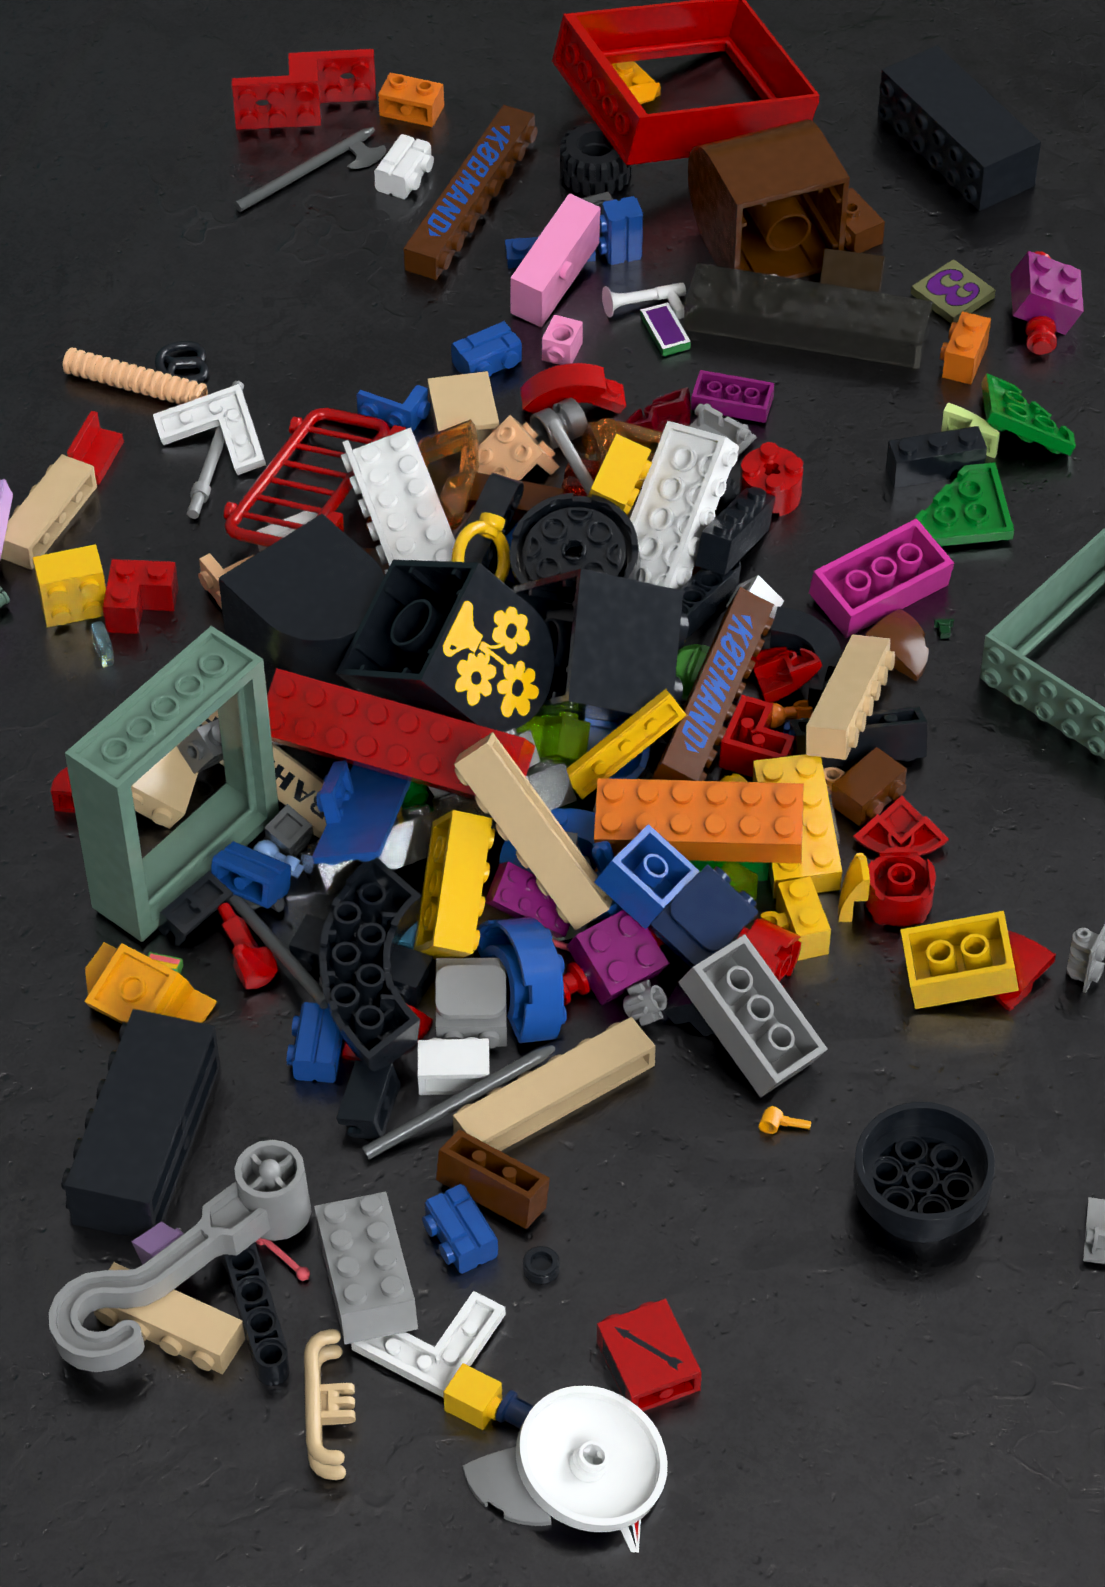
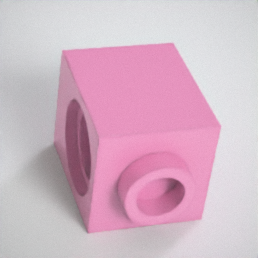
(562, 340)

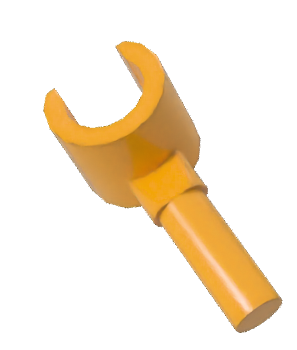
(774, 1117)

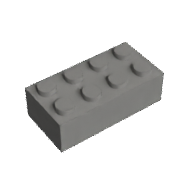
(752, 1015)
(366, 1268)

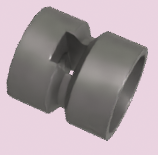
(570, 416)

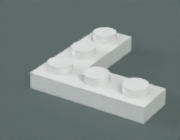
(216, 409)
(437, 1365)

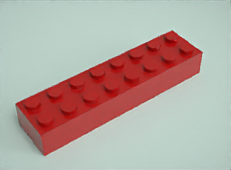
(378, 732)

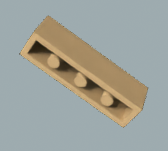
(47, 510)
(184, 1328)

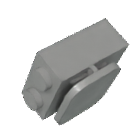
(471, 999)

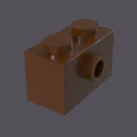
(863, 225)
(869, 787)

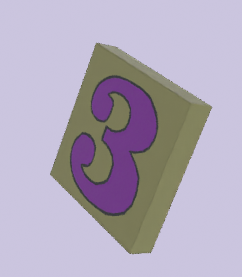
(953, 291)

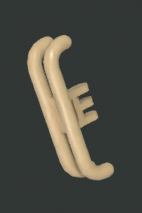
(325, 1404)

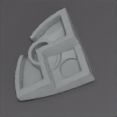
(498, 1481)

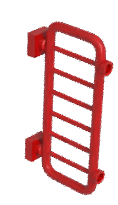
(299, 429)

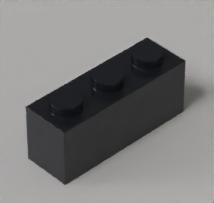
(934, 456)

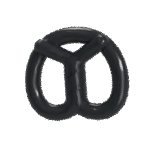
(183, 362)

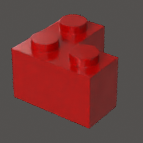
(135, 588)
(751, 737)

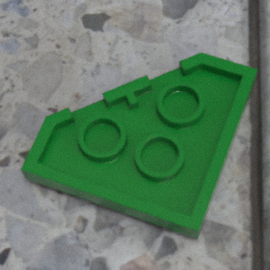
(1030, 422)
(969, 509)

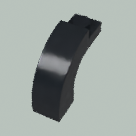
(800, 630)

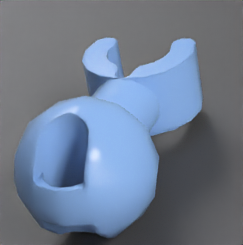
(269, 848)

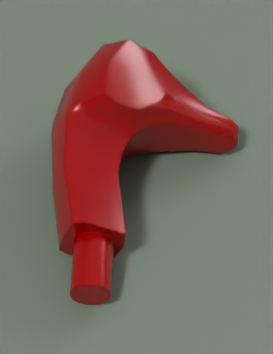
(252, 963)

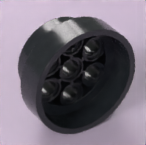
(935, 1138)

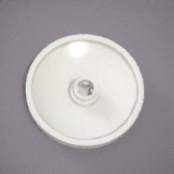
(591, 1458)

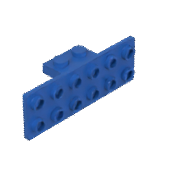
(358, 813)

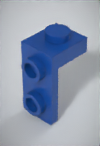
(393, 413)

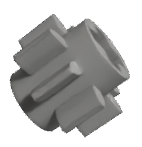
(645, 1002)

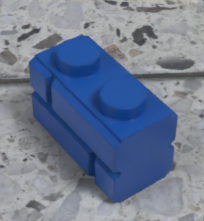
(621, 230)
(487, 350)
(252, 874)
(316, 1045)
(460, 1229)

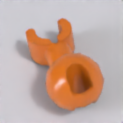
(797, 711)

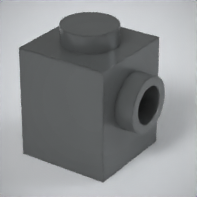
(202, 747)

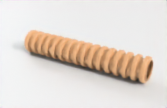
(132, 377)

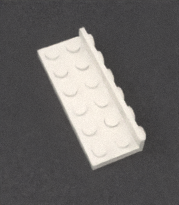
(399, 499)
(679, 501)

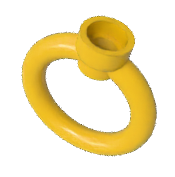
(490, 527)

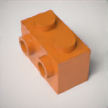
(411, 99)
(966, 347)

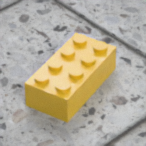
(819, 840)
(454, 885)

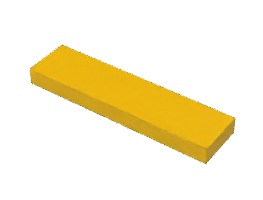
(625, 743)

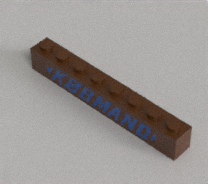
(469, 192)
(715, 689)

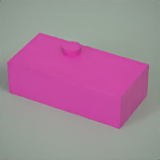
(881, 578)

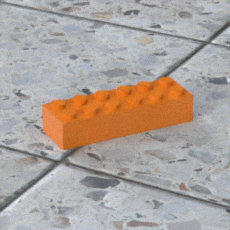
(705, 817)

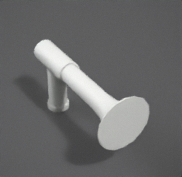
(671, 292)

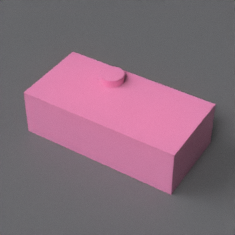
(555, 260)

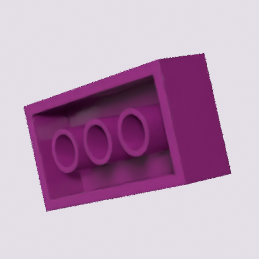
(734, 395)
(519, 896)

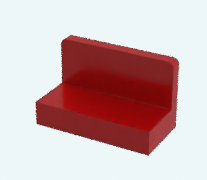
(96, 446)

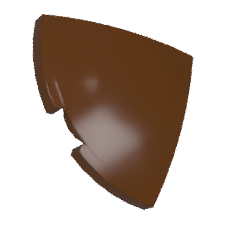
(906, 640)

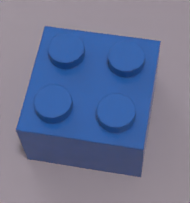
(646, 876)

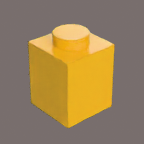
(473, 1396)

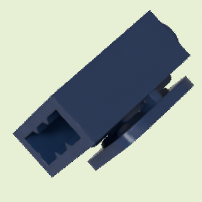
(704, 916)

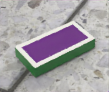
(665, 329)

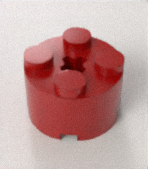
(777, 473)
(900, 887)
(775, 945)

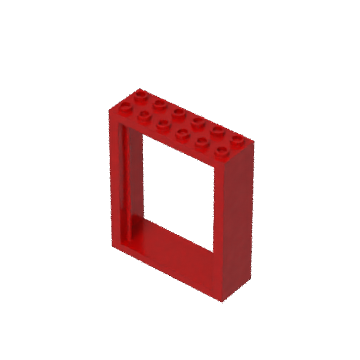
(598, 38)

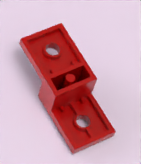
(311, 81)

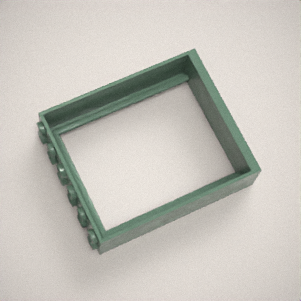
(1029, 624)
(134, 737)

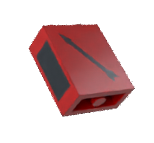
(648, 1355)

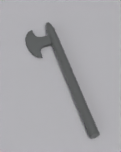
(364, 158)
(245, 910)
(457, 1101)

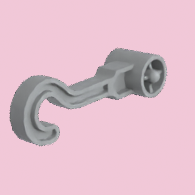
(264, 1202)

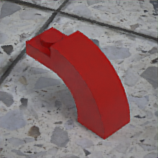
(575, 380)

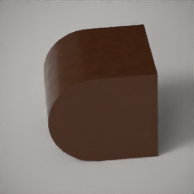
(770, 199)

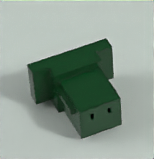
(944, 627)

